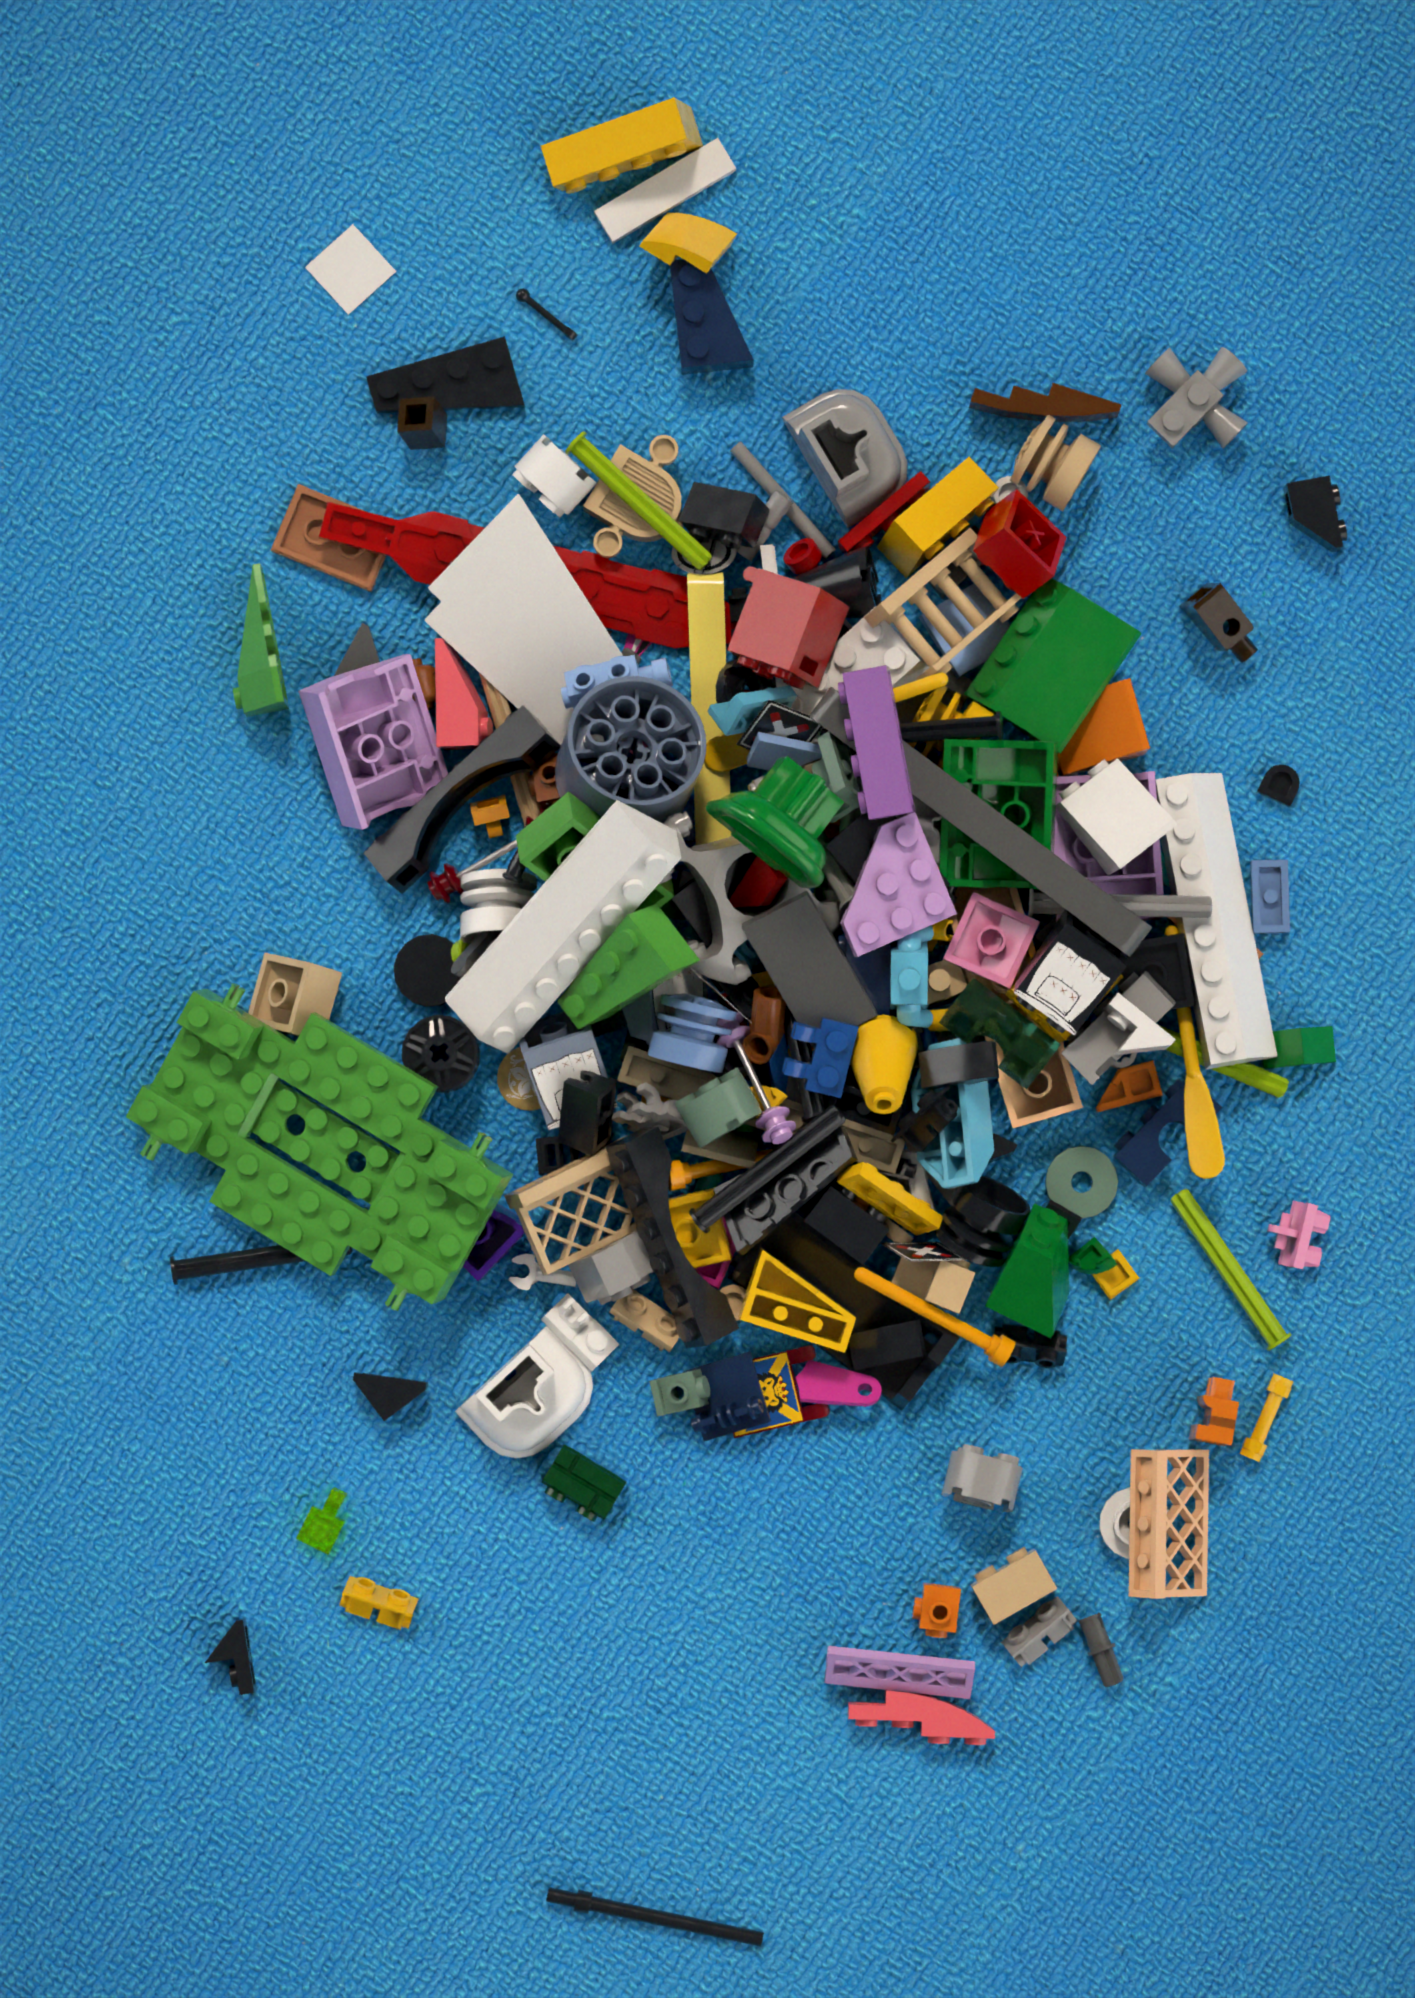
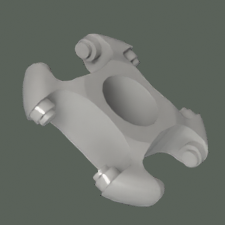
(709, 868)

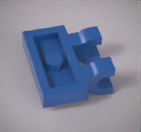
(830, 1056)

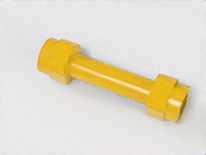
(1254, 1446)

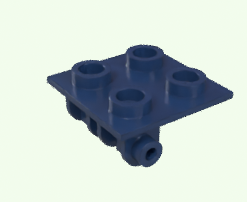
(734, 1398)

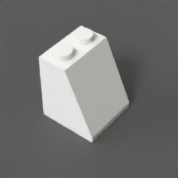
(1114, 815)

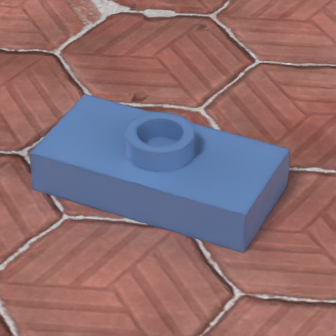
(1270, 896)

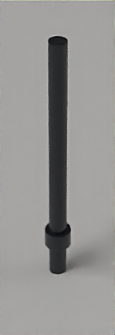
(585, 1902)

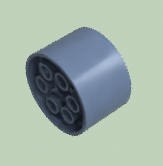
(651, 715)

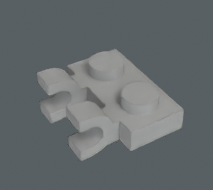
(650, 1115)

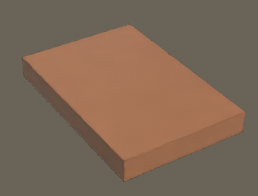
(300, 542)

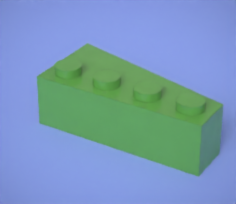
(628, 965)

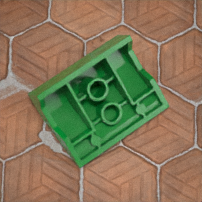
(1053, 663)
(1017, 782)

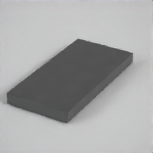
(808, 964)

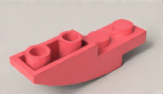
(936, 1716)

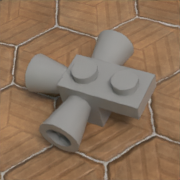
(1196, 398)

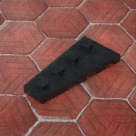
(461, 379)
(788, 1190)

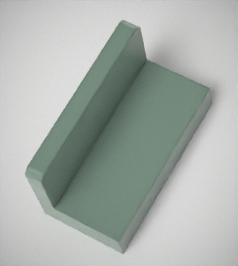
(838, 772)

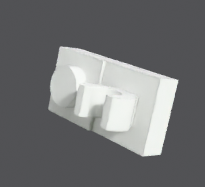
(580, 1332)

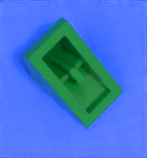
(1302, 1047)

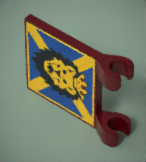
(781, 1390)

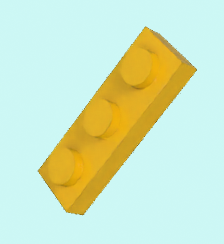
(890, 1198)

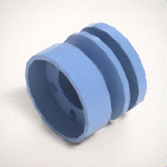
(692, 1032)

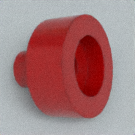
(802, 556)

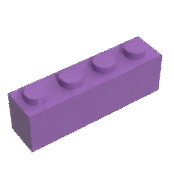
(877, 742)

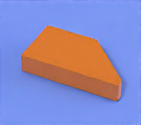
(1131, 1086)

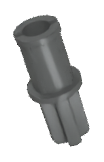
(1101, 1650)

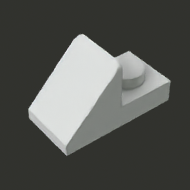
(1144, 1033)

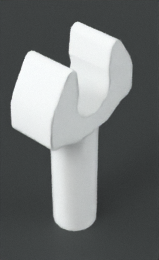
(558, 1277)

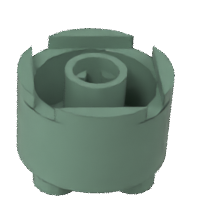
(718, 1107)

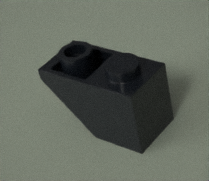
(1313, 511)

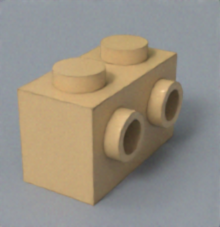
(1012, 1585)

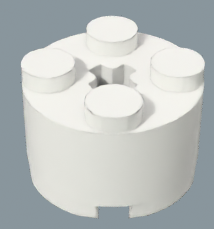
(554, 475)

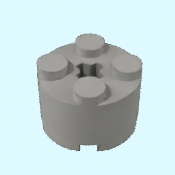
(982, 1479)

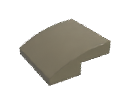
(730, 1148)

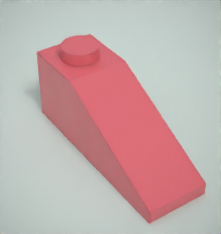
(459, 709)

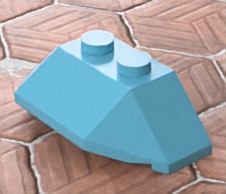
(967, 1142)

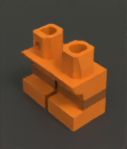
(1219, 1413)

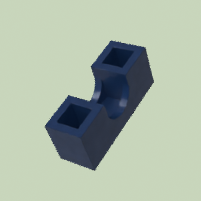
(1141, 1152)

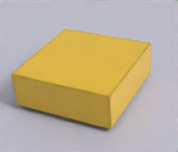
(1117, 1278)

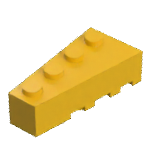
(622, 145)

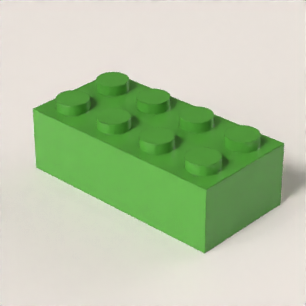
(556, 834)

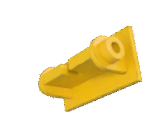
(394, 1604)

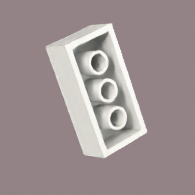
(864, 649)

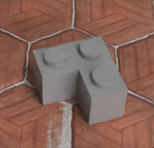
(613, 1270)

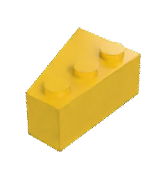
(938, 516)
(793, 1306)

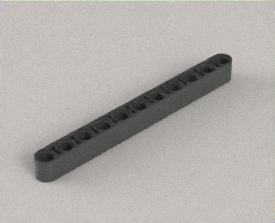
(1004, 839)

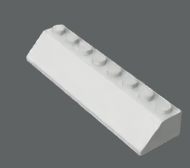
(564, 925)
(1222, 948)

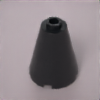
(849, 579)

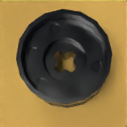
(462, 1049)
(983, 1221)

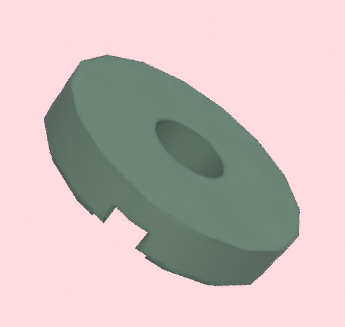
(1096, 1166)

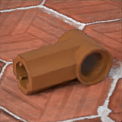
(766, 1024)

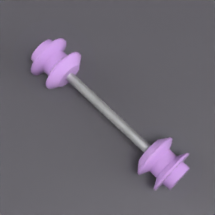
(773, 1117)

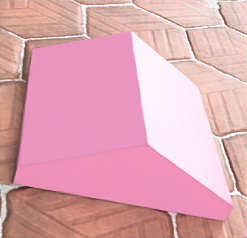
(991, 940)

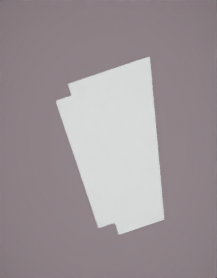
(520, 616)

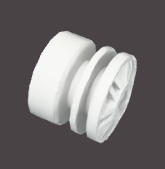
(493, 900)

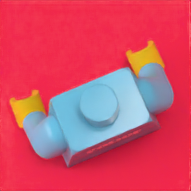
(910, 977)

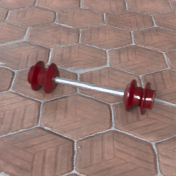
(450, 881)

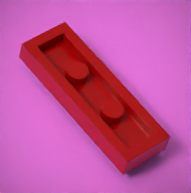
(884, 514)

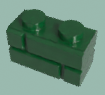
(583, 1482)

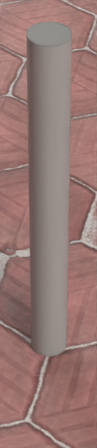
(770, 485)

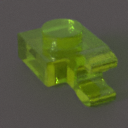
(322, 1525)

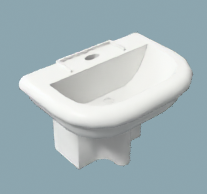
(535, 1404)

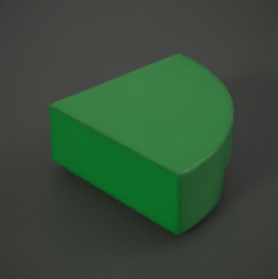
(1091, 1258)

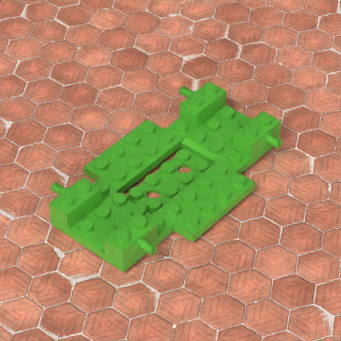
(227, 1084)

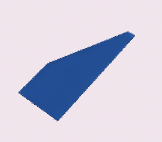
(776, 1063)

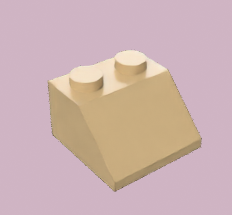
(291, 991)

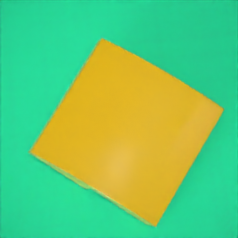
(689, 237)

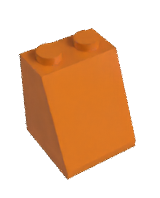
(1108, 732)

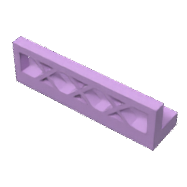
(899, 1672)

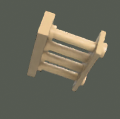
(915, 592)

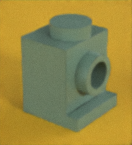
(666, 1396)

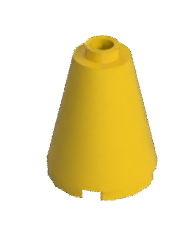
(883, 1062)

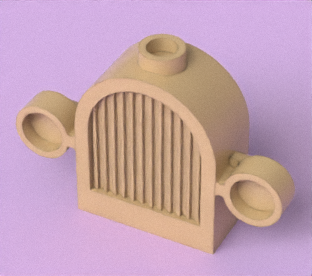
(652, 480)

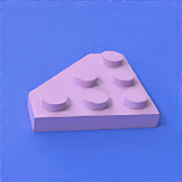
(896, 889)

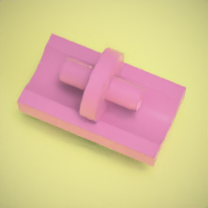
(1295, 1234)

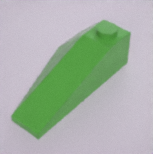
(260, 669)

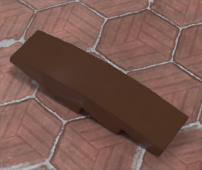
(1061, 403)

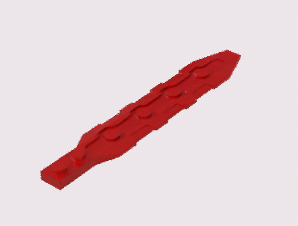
(623, 596)

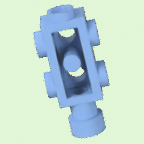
(588, 676)

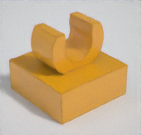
(490, 813)

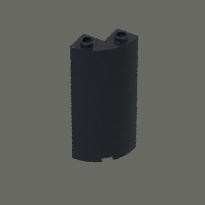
(832, 1273)

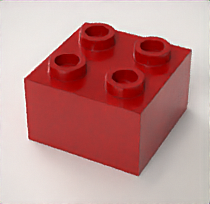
(1019, 544)

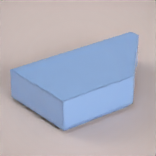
(769, 747)

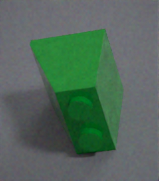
(1035, 1274)

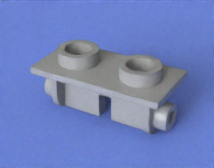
(1025, 1639)

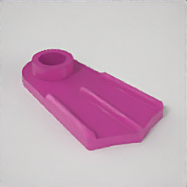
(836, 1386)

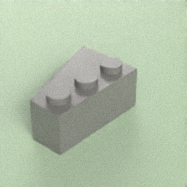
(1094, 1046)

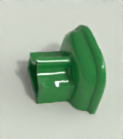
(782, 820)

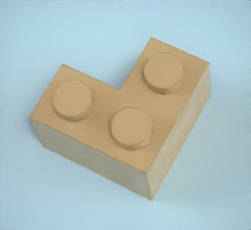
(935, 1281)

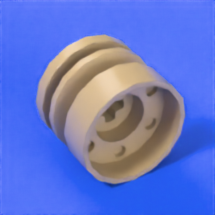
(1054, 462)

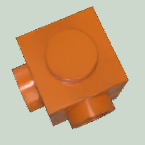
(937, 1609)

